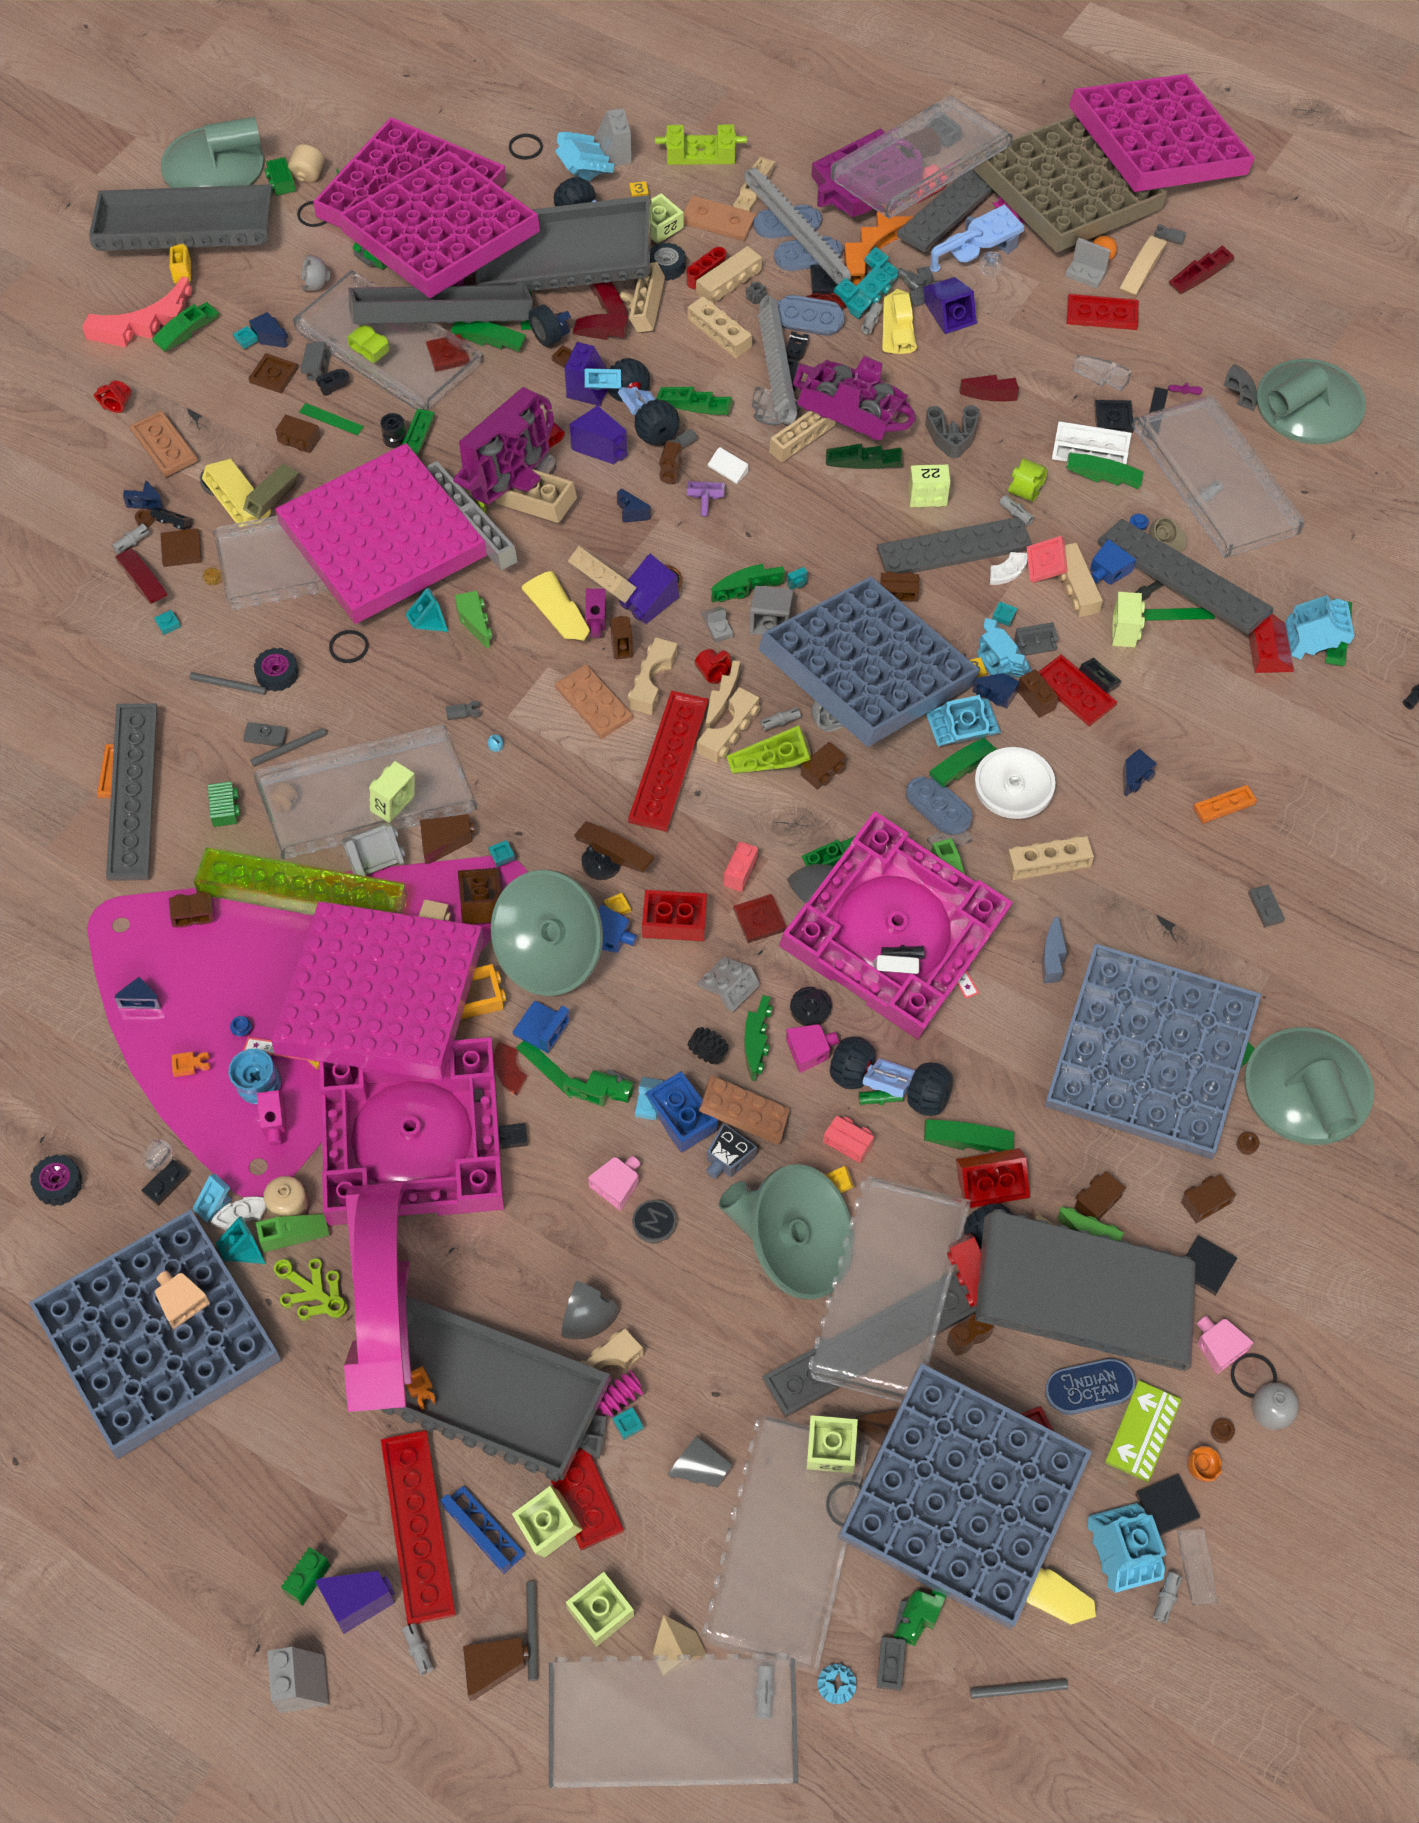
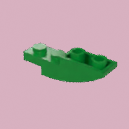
(183, 325)
(740, 582)
(827, 854)
(755, 1039)

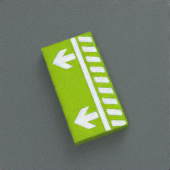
(1143, 1431)

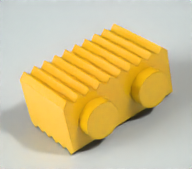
(179, 262)

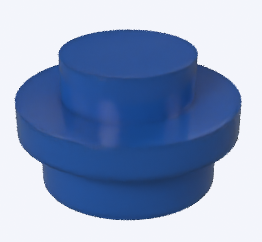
(1139, 521)
(240, 1026)

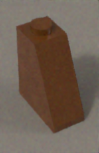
(445, 835)
(492, 1664)

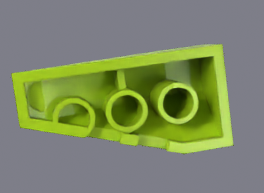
(776, 752)

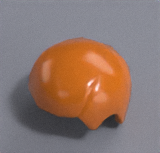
(1107, 242)
(1204, 1464)

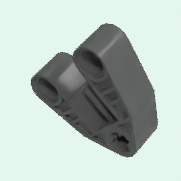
(953, 442)

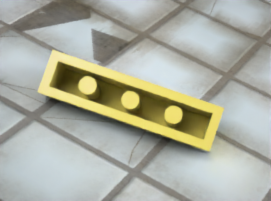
(230, 489)

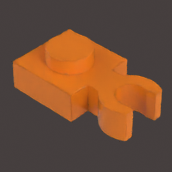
(185, 1063)
(420, 1387)

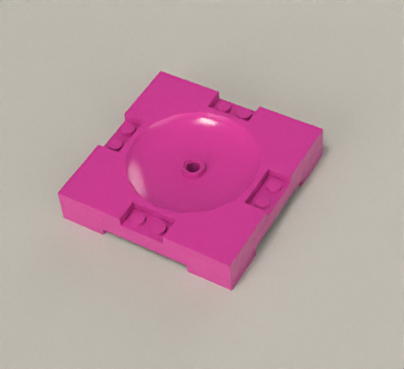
(888, 881)
(448, 1158)

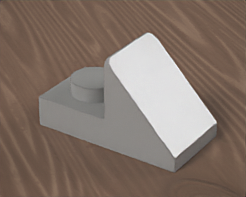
(717, 624)

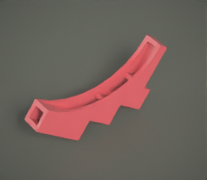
(145, 322)

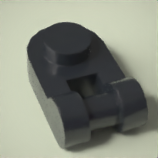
(795, 350)
(339, 378)

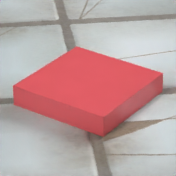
(1047, 559)

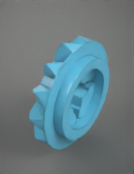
(827, 1690)

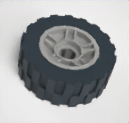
(670, 259)

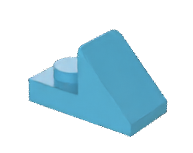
(602, 379)
(643, 1107)
(212, 1198)

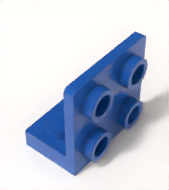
(542, 1026)

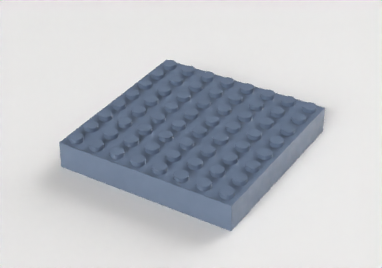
(868, 660)
(1153, 1051)
(126, 1355)
(965, 1496)

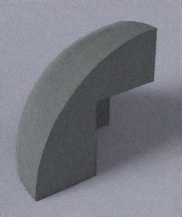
(1241, 381)
(808, 879)
(587, 1313)

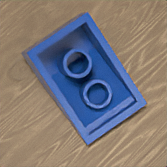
(678, 1110)

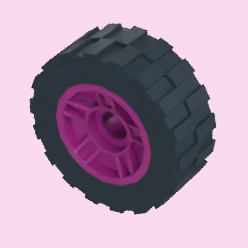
(267, 664)
(49, 1171)

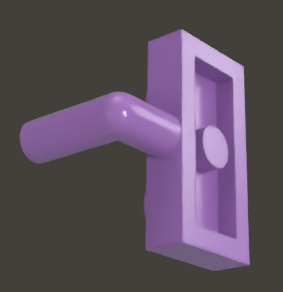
(705, 490)

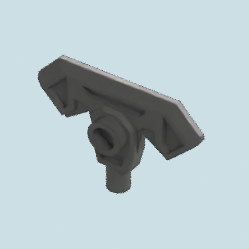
(916, 283)

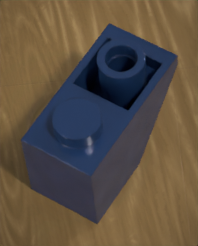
(268, 331)
(997, 688)
(1136, 771)

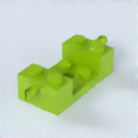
(684, 148)

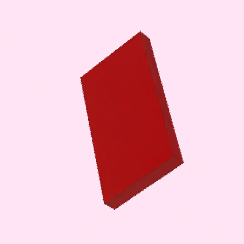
(1102, 311)
(1077, 690)
(588, 1501)

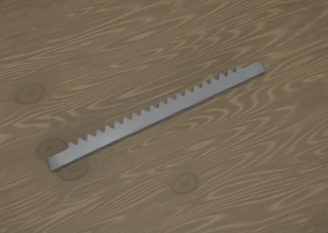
(797, 225)
(777, 360)

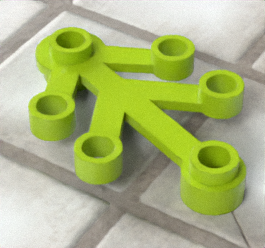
(312, 1292)

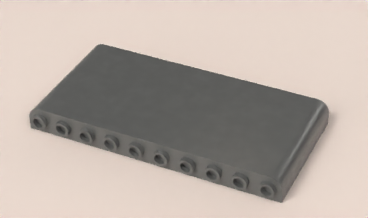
(181, 216)
(579, 247)
(1086, 1290)
(500, 1391)

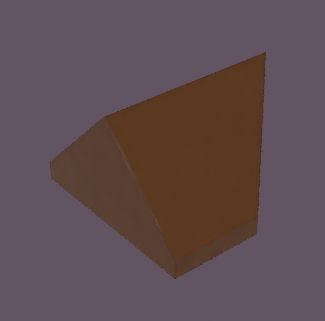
(875, 1424)

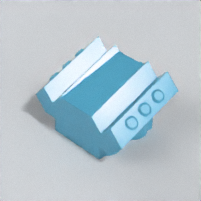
(582, 155)
(1318, 626)
(1000, 652)
(963, 721)
(1128, 1547)

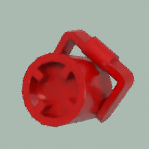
(115, 396)
(713, 665)

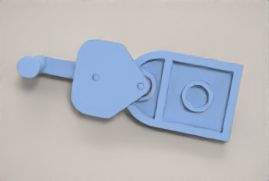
(982, 232)

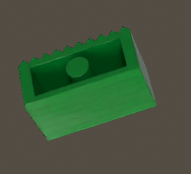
(280, 176)
(222, 803)
(302, 1579)

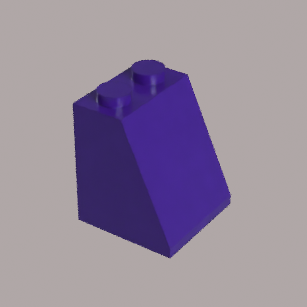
(951, 304)
(581, 358)
(599, 436)
(654, 590)
(356, 1597)

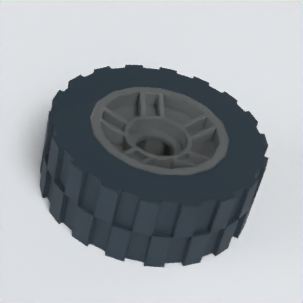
(544, 325)

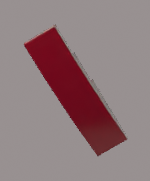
(1202, 270)
(608, 298)
(141, 576)

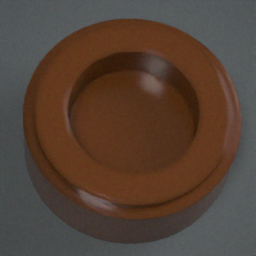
(143, 517)
(1247, 1143)
(1222, 1431)

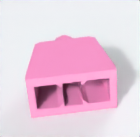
(616, 1181)
(1222, 1343)

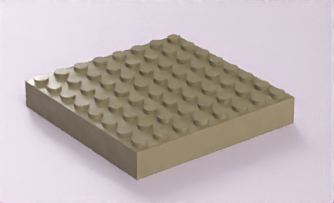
(1065, 184)

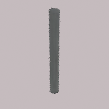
(228, 683)
(288, 747)
(532, 1631)
(1018, 1689)

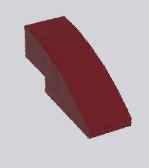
(601, 326)
(990, 388)

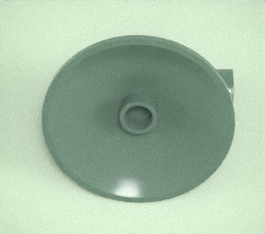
(215, 156)
(1311, 401)
(546, 932)
(1309, 1086)
(795, 1227)

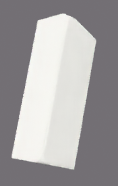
(728, 465)
(896, 964)

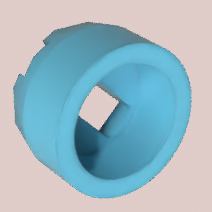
(493, 745)

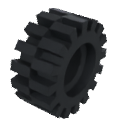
(708, 1045)

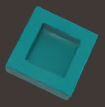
(245, 337)
(797, 578)
(1004, 613)
(167, 622)
(501, 853)
(627, 1423)

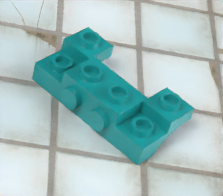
(871, 288)

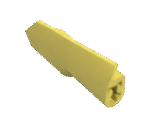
(897, 324)
(553, 602)
(1060, 1598)

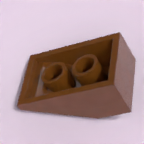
(478, 894)

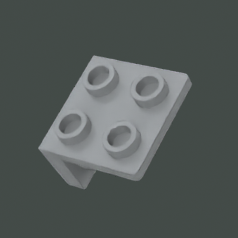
(1089, 263)
(730, 981)

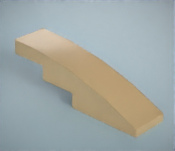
(747, 198)
(1143, 266)
(720, 699)

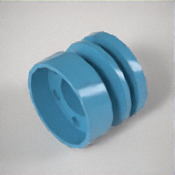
(253, 1073)

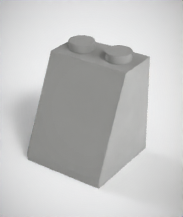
(615, 137)
(769, 608)
(297, 1679)

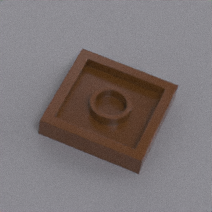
(273, 373)
(180, 547)

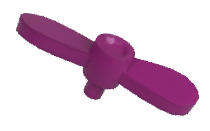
(1185, 389)

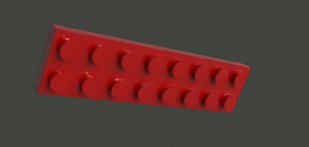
(668, 761)
(417, 1528)

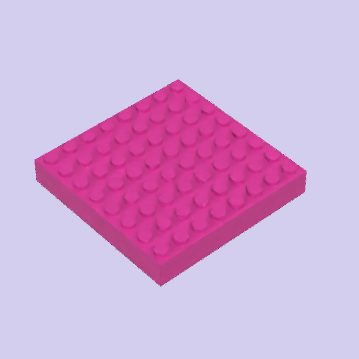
(1161, 132)
(385, 159)
(439, 223)
(380, 533)
(378, 990)

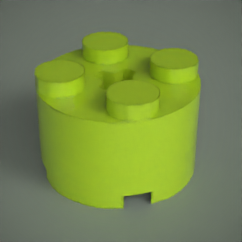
(1028, 480)

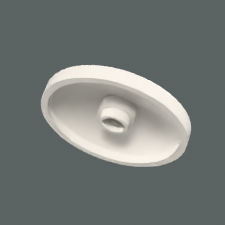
(1014, 782)

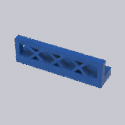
(475, 1532)

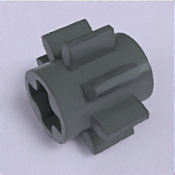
(755, 292)

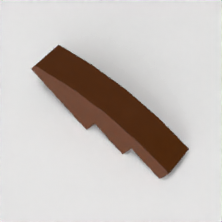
(616, 847)

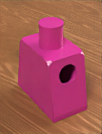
(809, 1045)
(271, 1109)

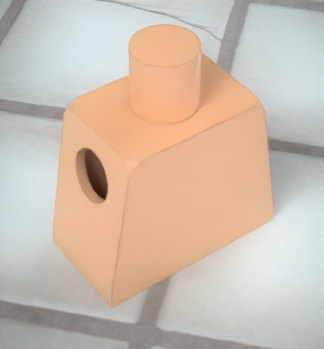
(179, 1298)

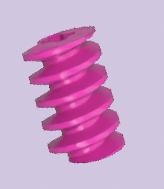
(620, 1393)

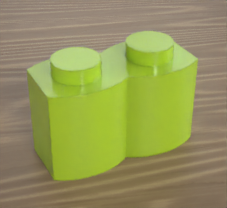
(368, 343)

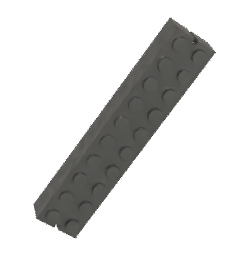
(452, 304)

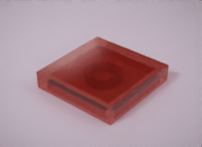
(446, 355)
(759, 918)

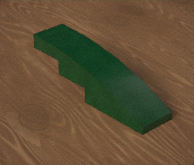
(864, 458)

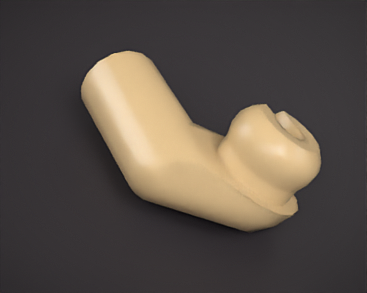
(626, 297)

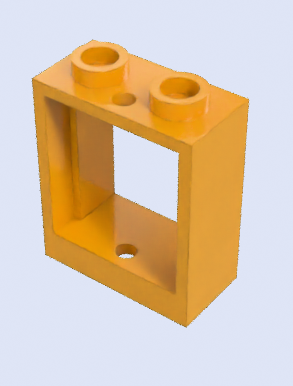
(488, 1005)

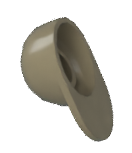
(1168, 532)

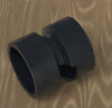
(393, 430)

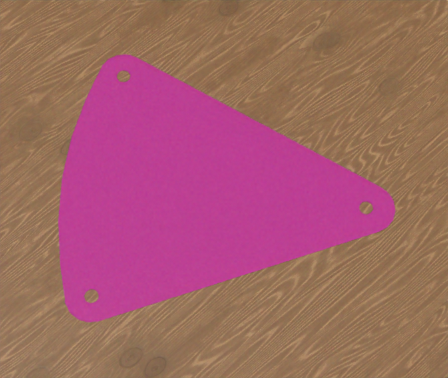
(203, 983)

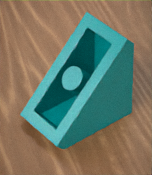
(426, 613)
(238, 1244)

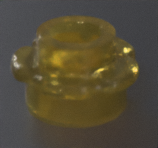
(209, 573)

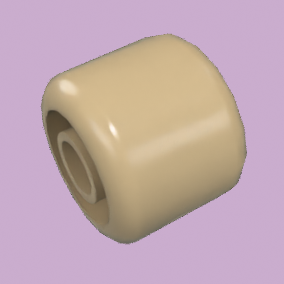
(306, 163)
(285, 1197)

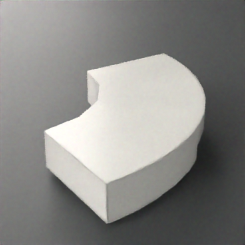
(1009, 569)
(249, 1208)

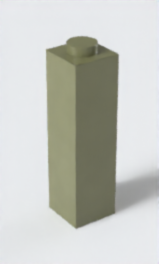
(270, 491)

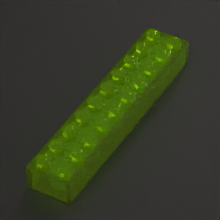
(292, 885)

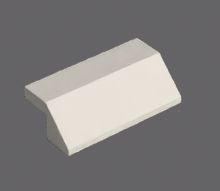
(1090, 441)

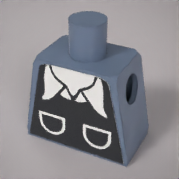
(729, 1153)

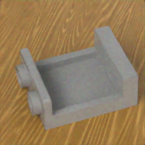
(373, 849)

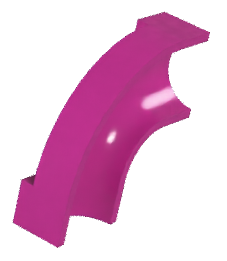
(380, 1356)

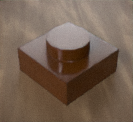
(562, 355)

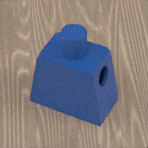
(1111, 563)
(615, 930)

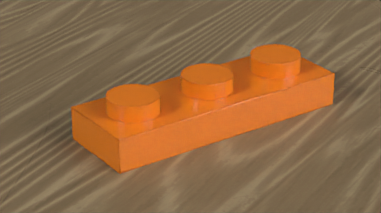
(1224, 804)

